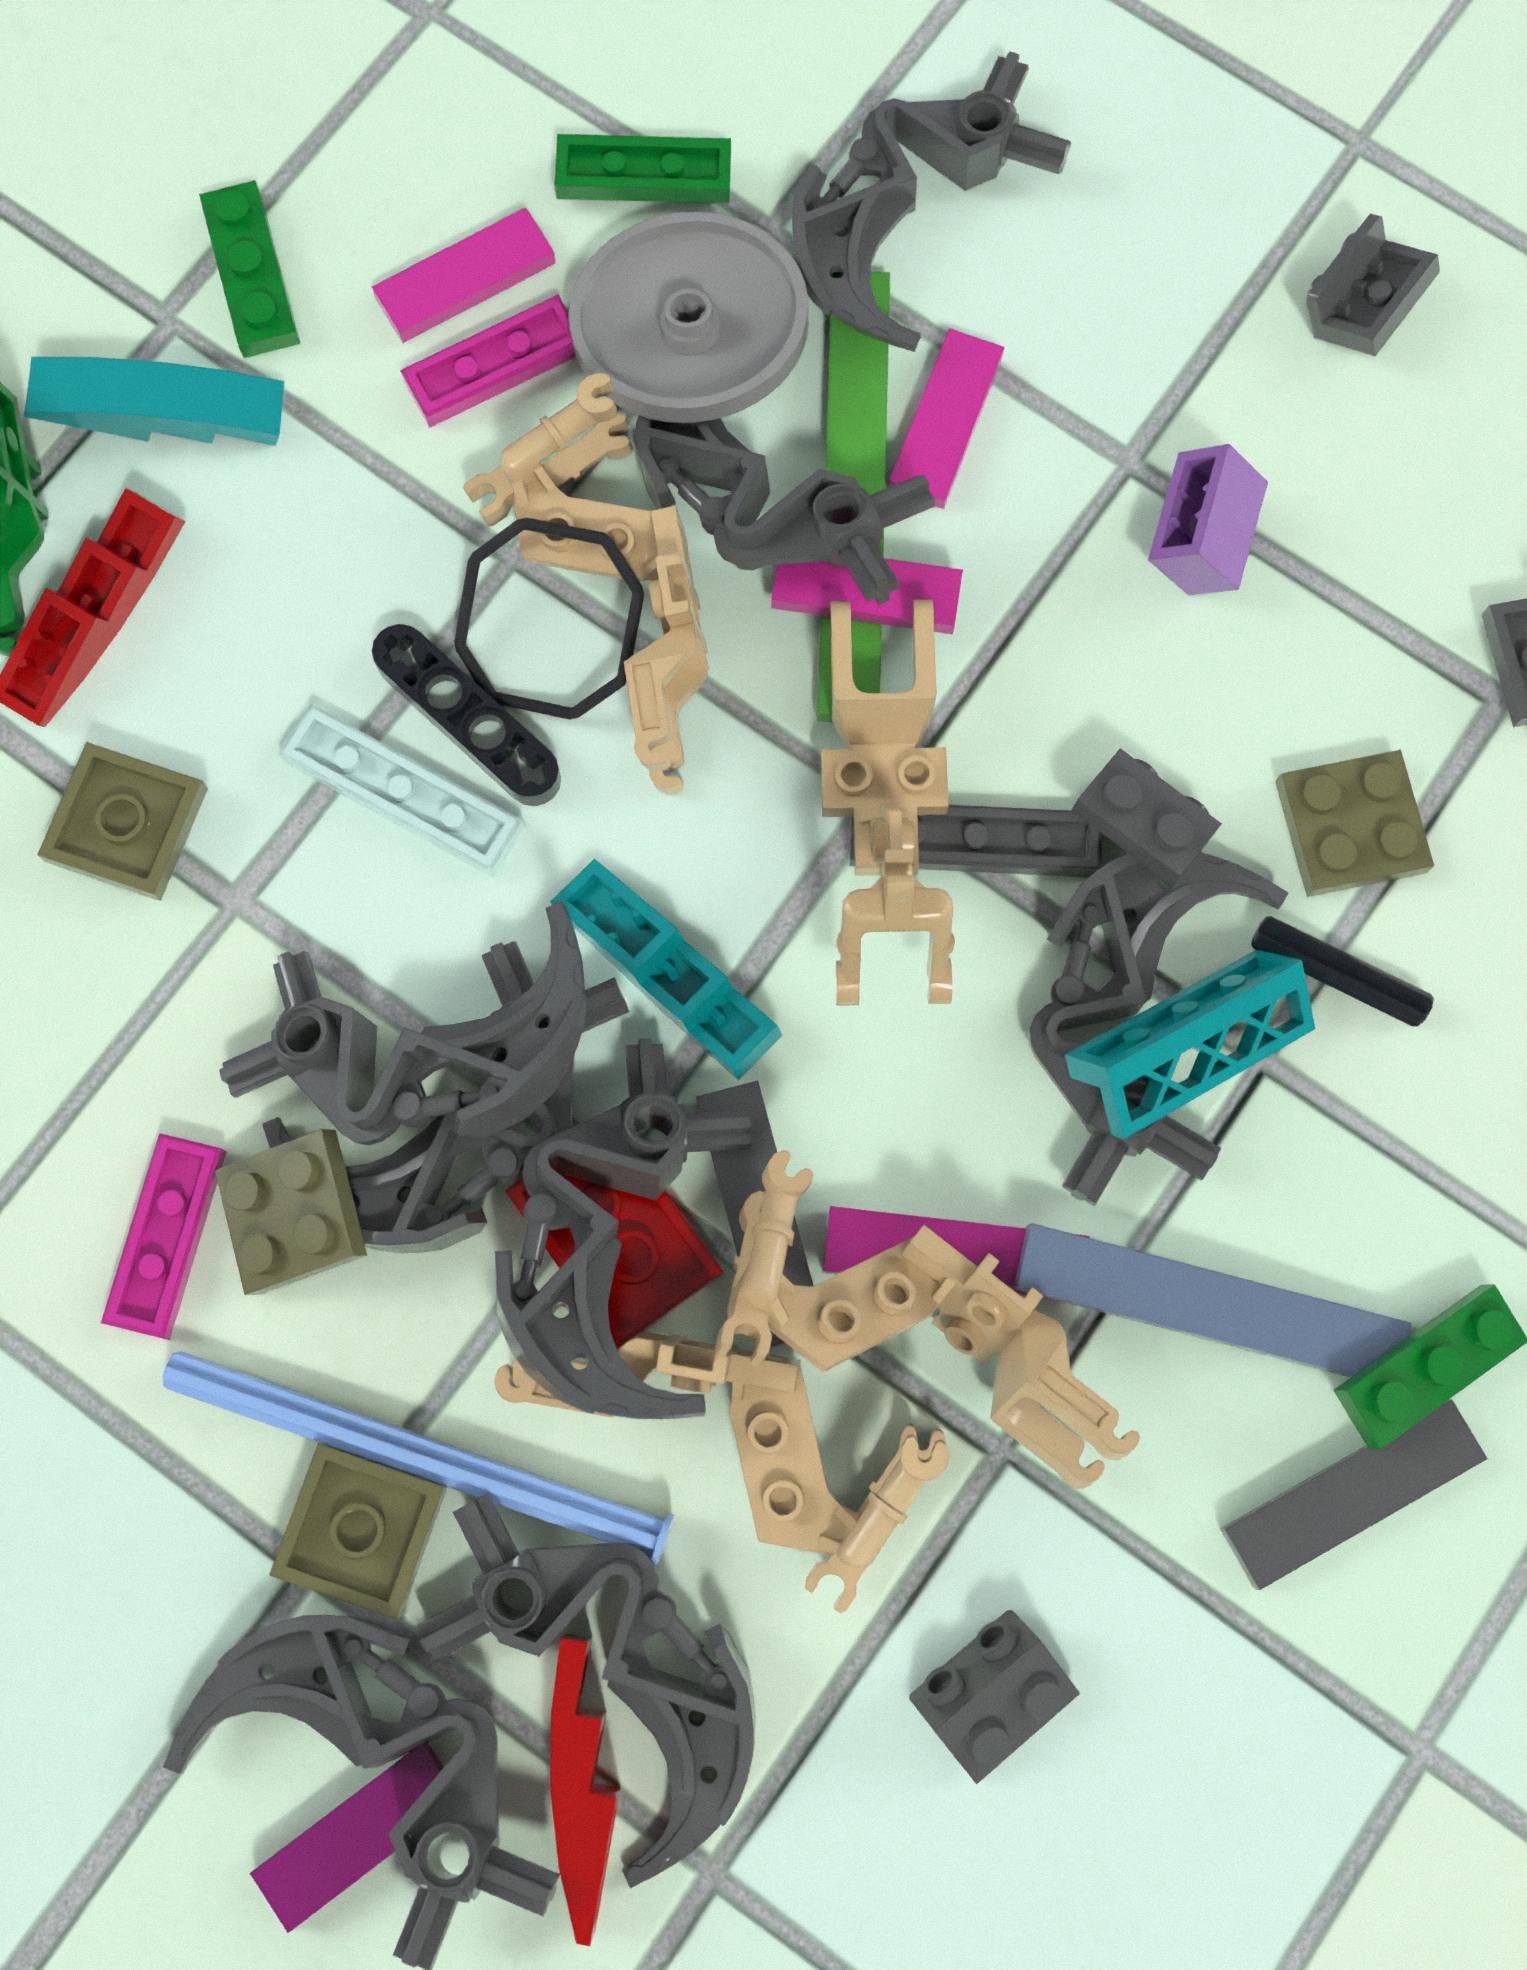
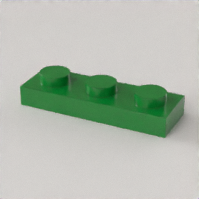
(643, 168)
(249, 269)
(1431, 1366)

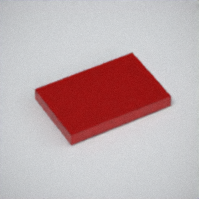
(658, 1260)

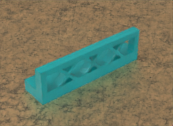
(1198, 1014)

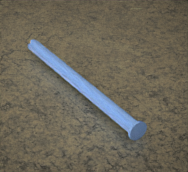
(416, 1454)

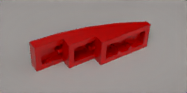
(88, 610)
(580, 1808)

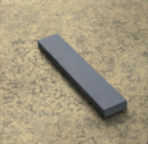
(1203, 1302)

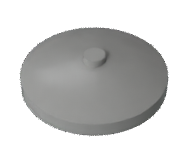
(690, 316)

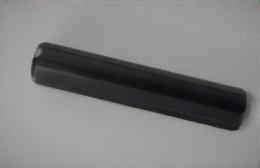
(1345, 972)

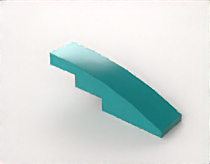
(153, 396)
(667, 969)

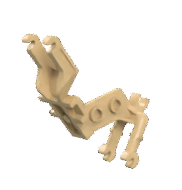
(652, 543)
(884, 787)
(902, 1290)
(777, 1452)

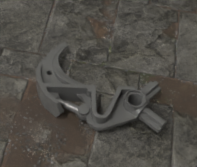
(957, 137)
(816, 522)
(1134, 955)
(342, 1063)
(614, 1156)
(428, 1157)
(561, 1586)
(456, 1802)

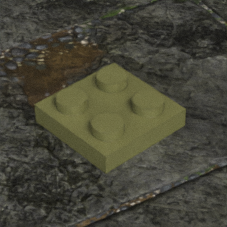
(123, 821)
(1354, 823)
(290, 1212)
(358, 1531)

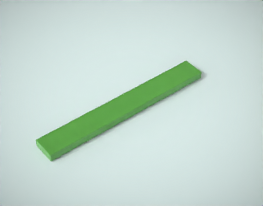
(857, 450)

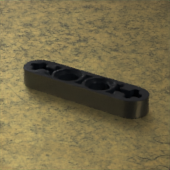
(462, 718)

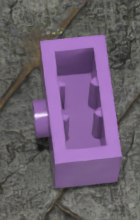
(1208, 520)

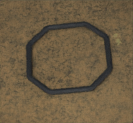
(467, 603)

